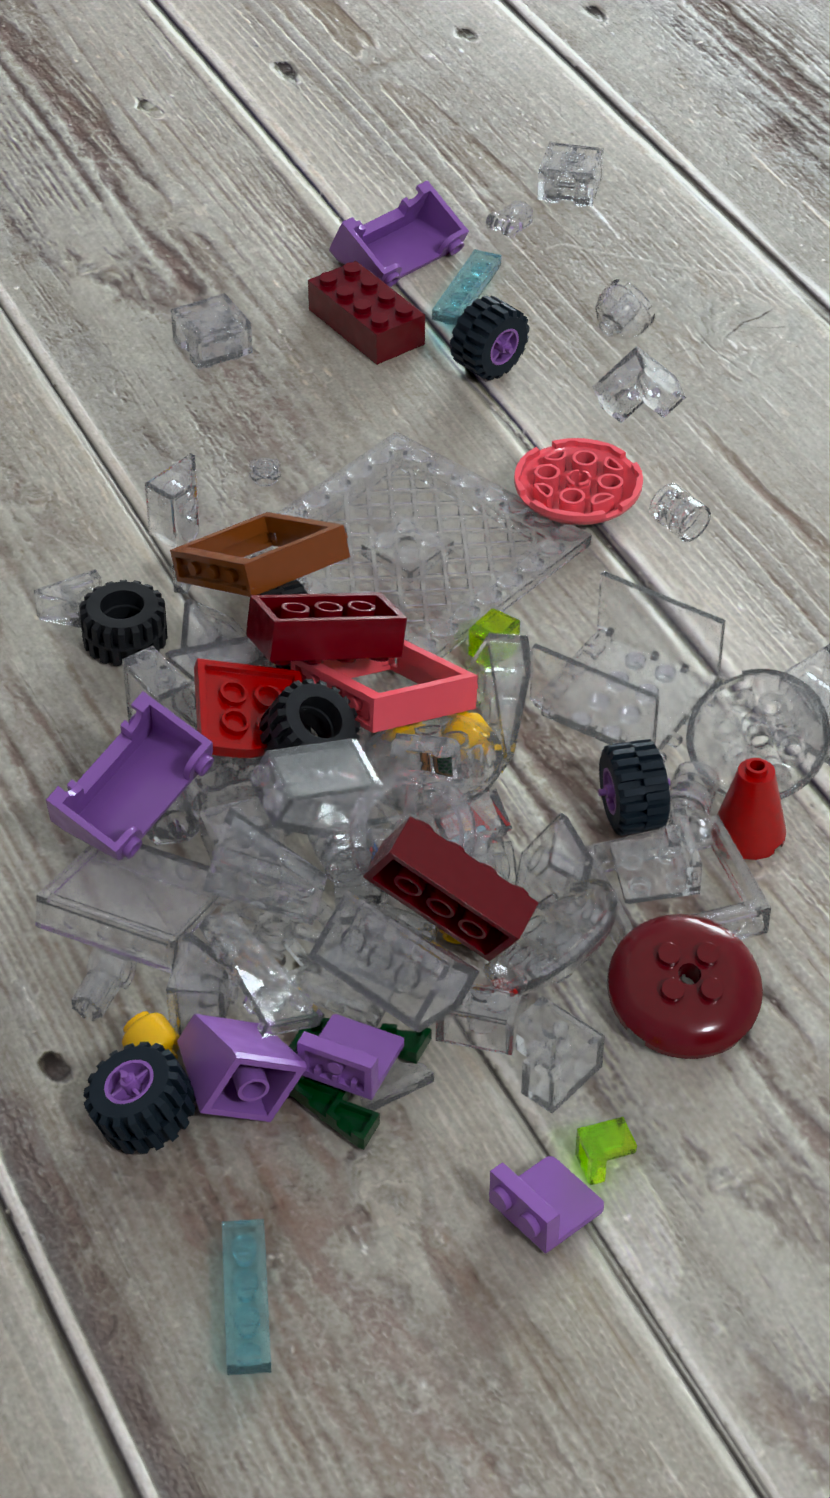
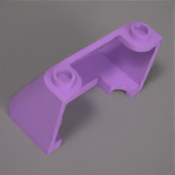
(402, 238)
(132, 780)

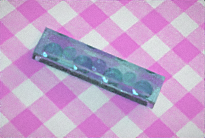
(466, 286)
(246, 1297)

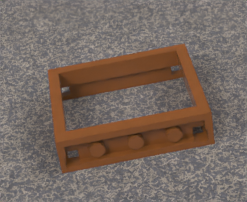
(219, 563)

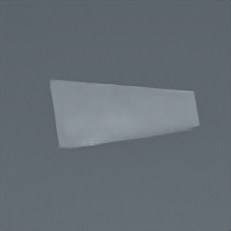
(265, 983)

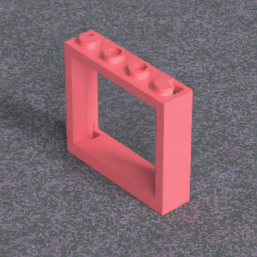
(440, 689)

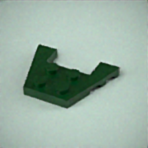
(331, 1103)

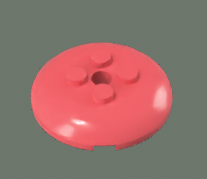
(578, 481)

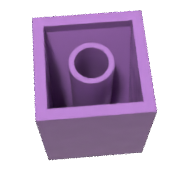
(237, 1068)

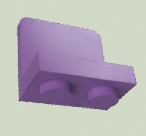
(544, 1201)

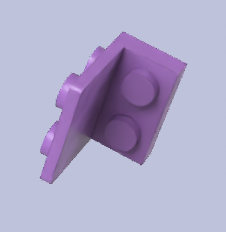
(350, 1055)

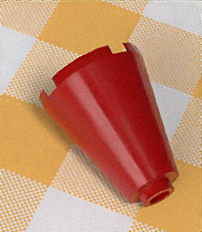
(754, 810)

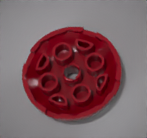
(679, 1016)

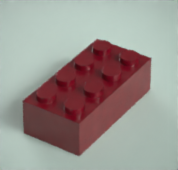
(366, 312)
(326, 627)
(451, 889)

